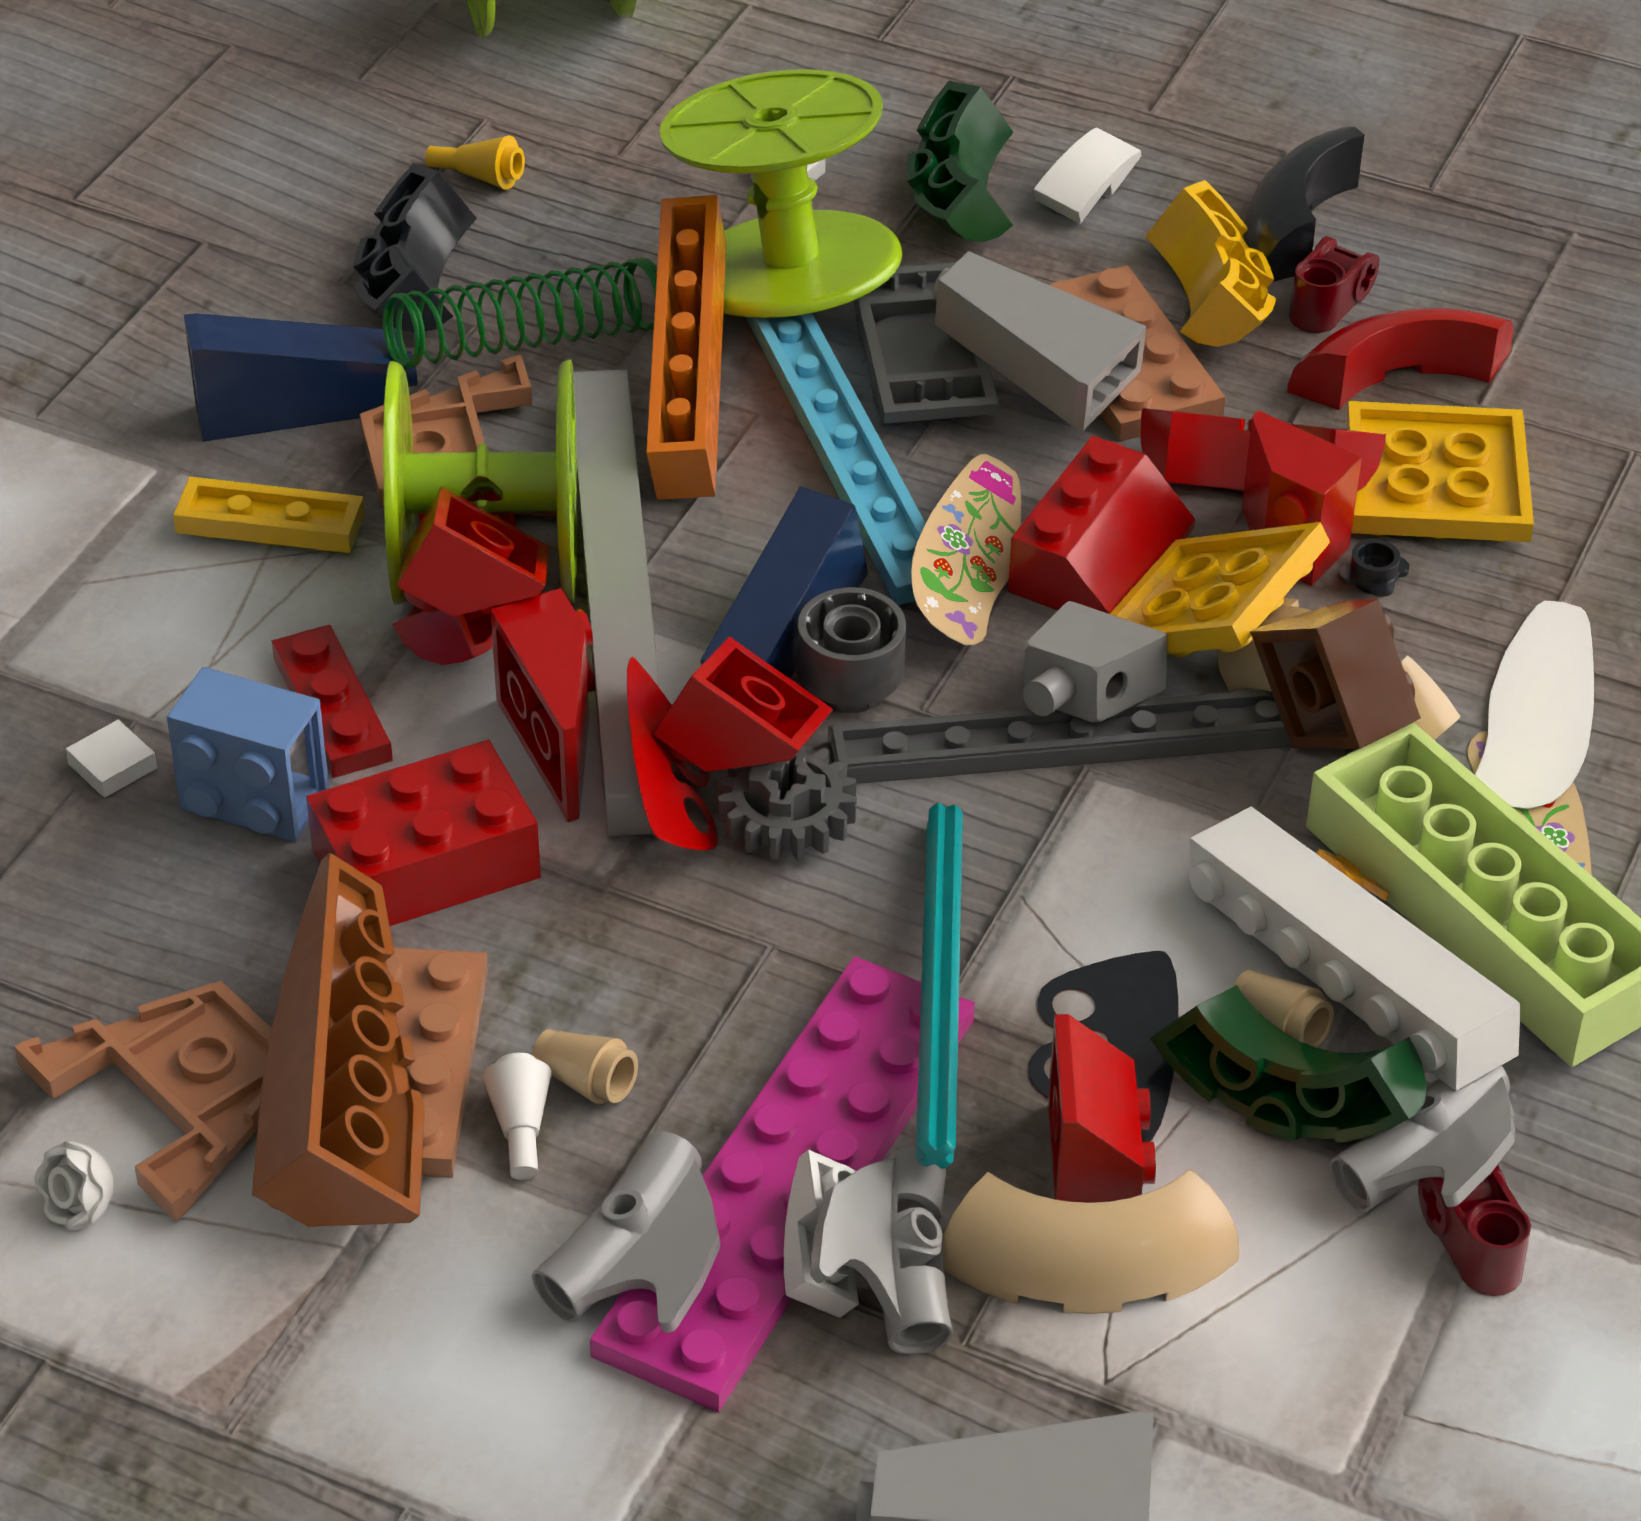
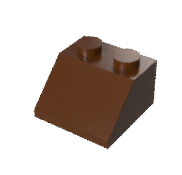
(1337, 675)

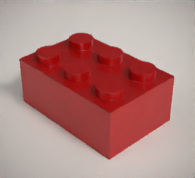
(431, 830)

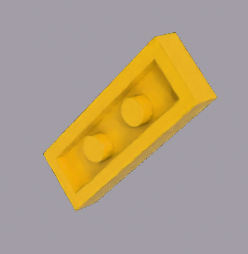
(269, 514)

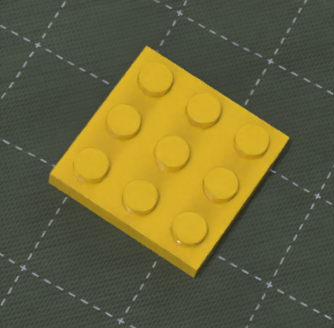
(1445, 472)
(1221, 585)

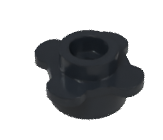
(1374, 567)

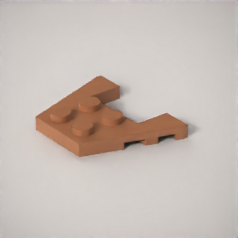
(449, 418)
(194, 1059)

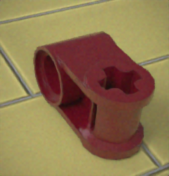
(1330, 285)
(1482, 1234)

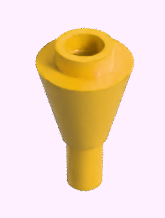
(491, 161)

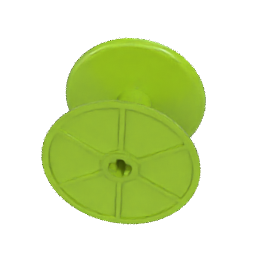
(773, 128)
(521, 479)

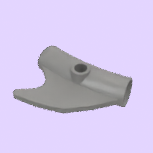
(1450, 1137)
(890, 1231)
(646, 1234)

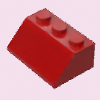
(1096, 530)

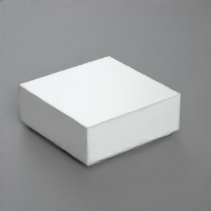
(111, 758)

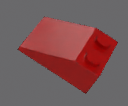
(545, 687)

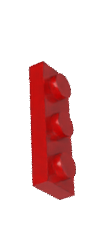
(319, 668)

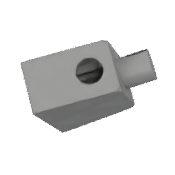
(1092, 664)

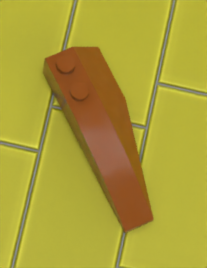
(335, 1092)

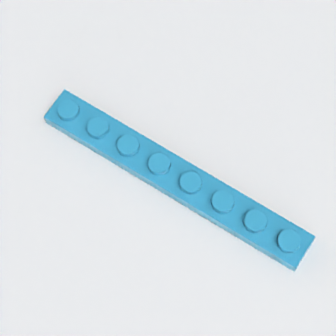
(845, 444)

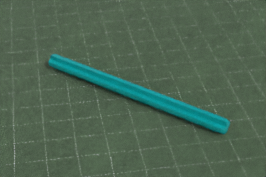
(940, 988)

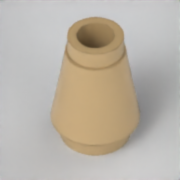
(1288, 1005)
(589, 1064)

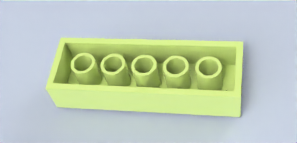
(1486, 887)

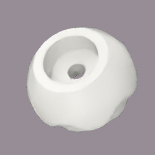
(74, 1184)

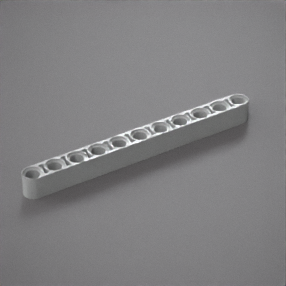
(614, 580)

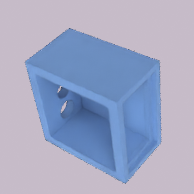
(234, 753)

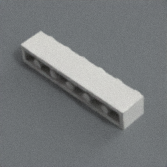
(1355, 947)

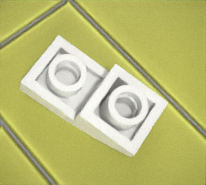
(1085, 172)
(810, 1182)

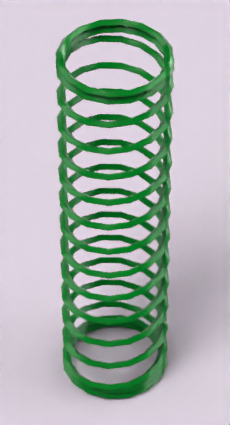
(419, 332)

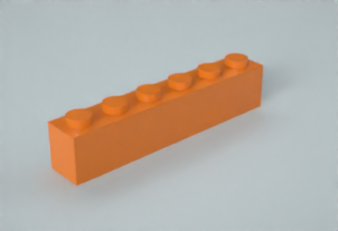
(687, 348)

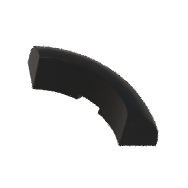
(1282, 207)
(411, 244)

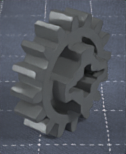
(788, 804)

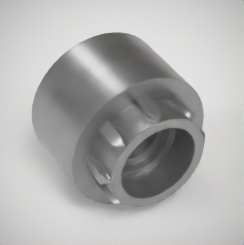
(851, 648)

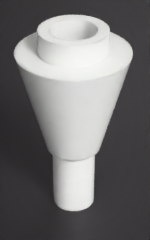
(518, 1095)

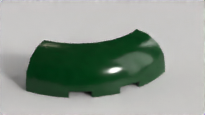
(954, 160)
(1284, 1084)

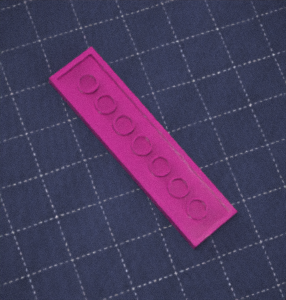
(835, 1092)

